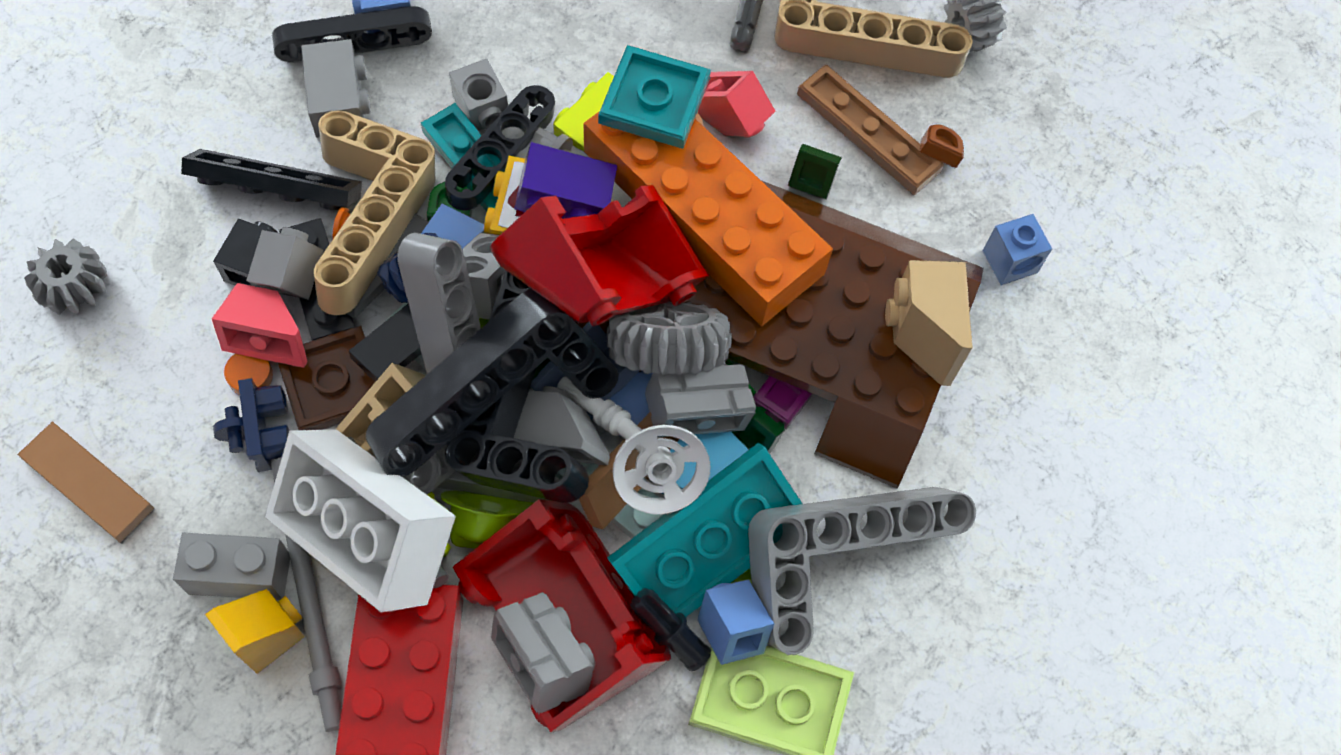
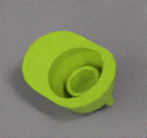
(479, 516)

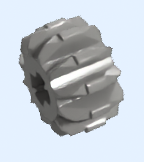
(980, 18)
(66, 276)

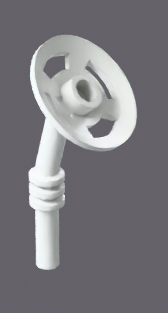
(653, 458)

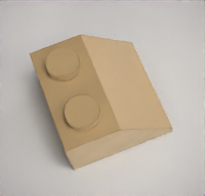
(932, 317)

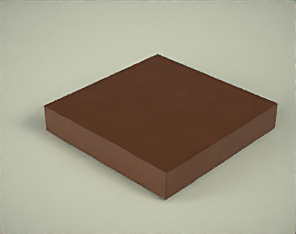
(328, 383)

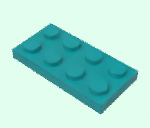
(707, 539)

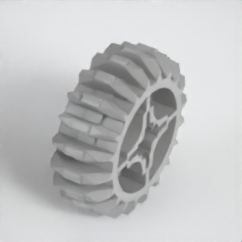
(669, 339)

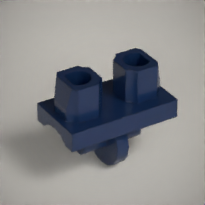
(261, 442)

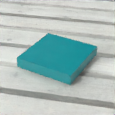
(654, 96)

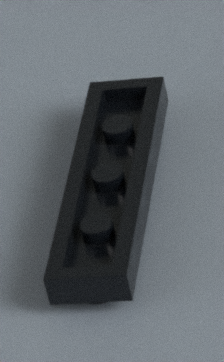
(260, 176)

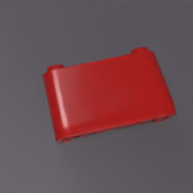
(601, 260)
(560, 554)

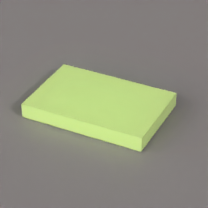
(774, 702)

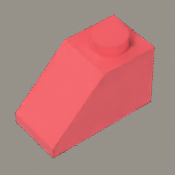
(735, 103)
(259, 326)

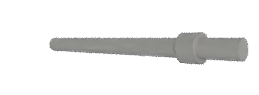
(325, 677)

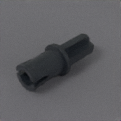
(670, 629)

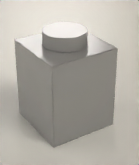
(285, 262)

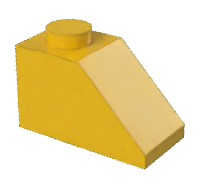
(257, 627)

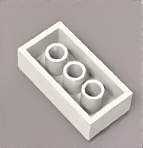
(358, 520)

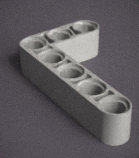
(442, 315)
(840, 534)

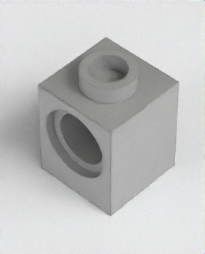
(478, 82)

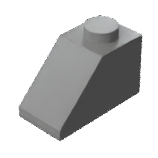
(559, 422)

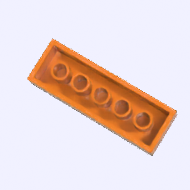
(725, 212)

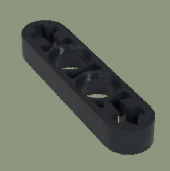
(399, 29)
(496, 143)

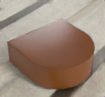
(943, 145)

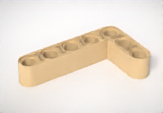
(872, 37)
(402, 180)

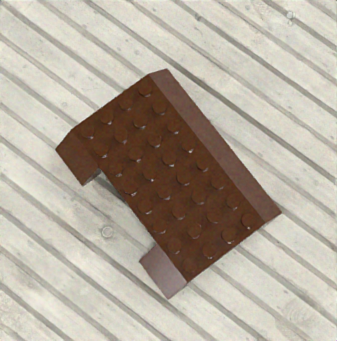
(839, 342)

